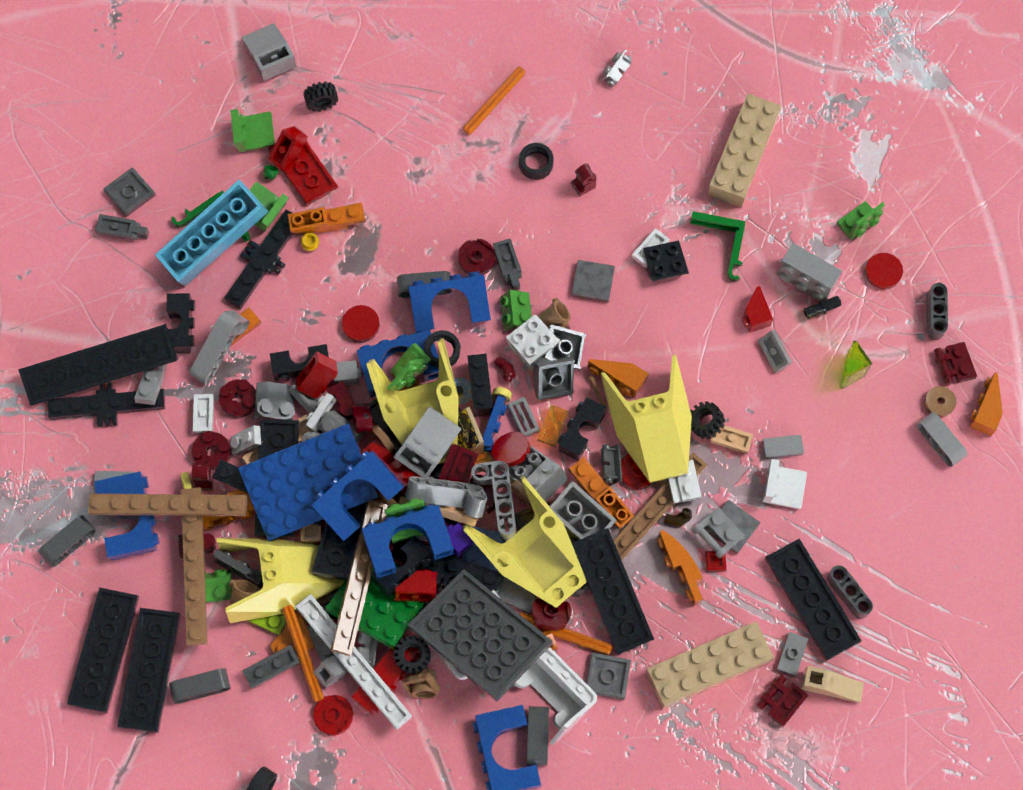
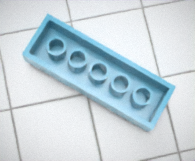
(211, 233)

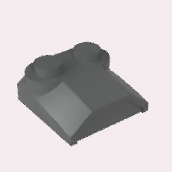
(569, 345)
(553, 377)
(273, 401)

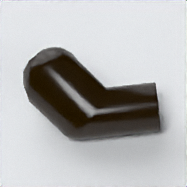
(680, 519)

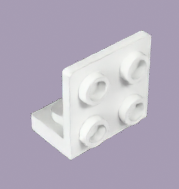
(531, 341)
(784, 486)

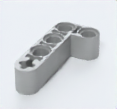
(217, 344)
(448, 493)
(500, 499)

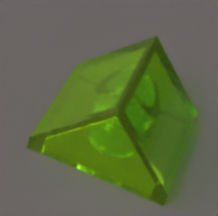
(856, 365)

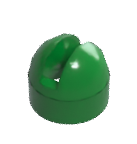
(270, 171)

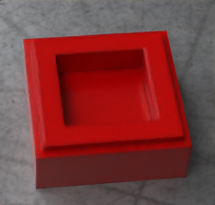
(713, 563)

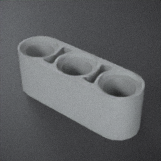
(942, 439)

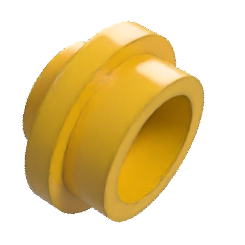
(310, 242)

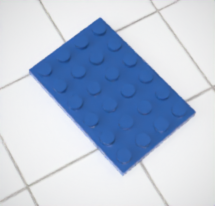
(288, 480)

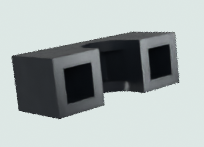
(181, 307)
(285, 369)
(480, 384)
(589, 414)
(417, 557)

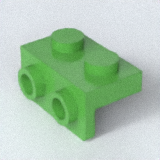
(515, 309)
(218, 585)

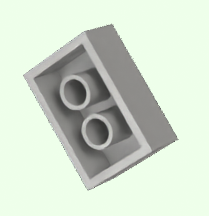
(808, 272)
(580, 513)

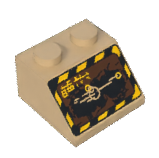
(469, 436)

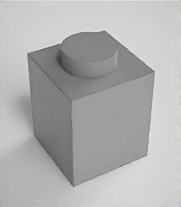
(348, 373)
(330, 671)

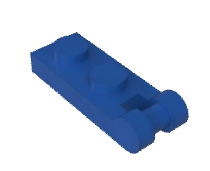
(493, 424)

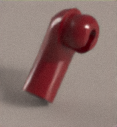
(508, 369)

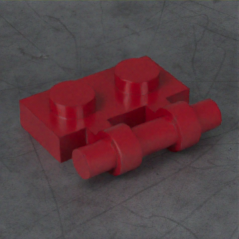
(960, 361)
(786, 705)

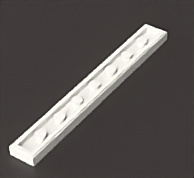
(355, 664)

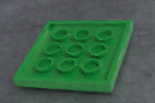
(381, 616)

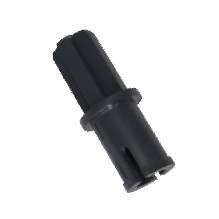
(822, 307)

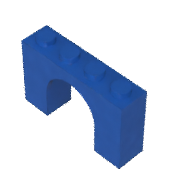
(423, 294)
(386, 348)
(330, 504)
(426, 521)
(142, 537)
(490, 727)

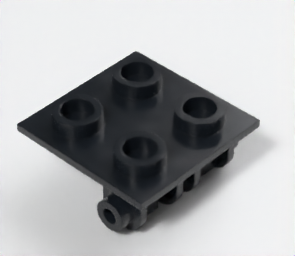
(665, 261)

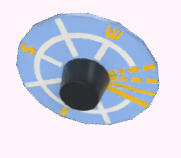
(463, 389)

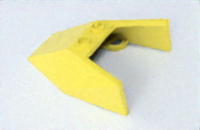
(406, 407)
(654, 427)
(538, 554)
(285, 576)

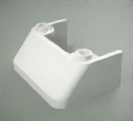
(561, 689)

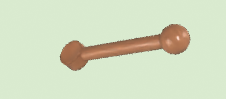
(591, 378)

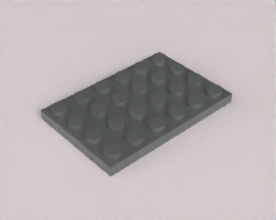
(480, 635)

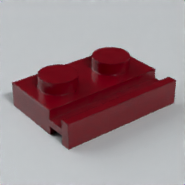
(458, 464)

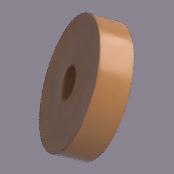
(940, 393)
(382, 437)
(519, 490)

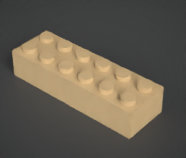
(744, 150)
(709, 665)

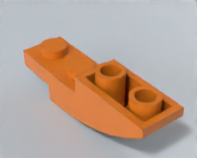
(327, 220)
(600, 492)
(679, 559)

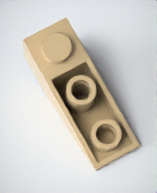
(831, 684)

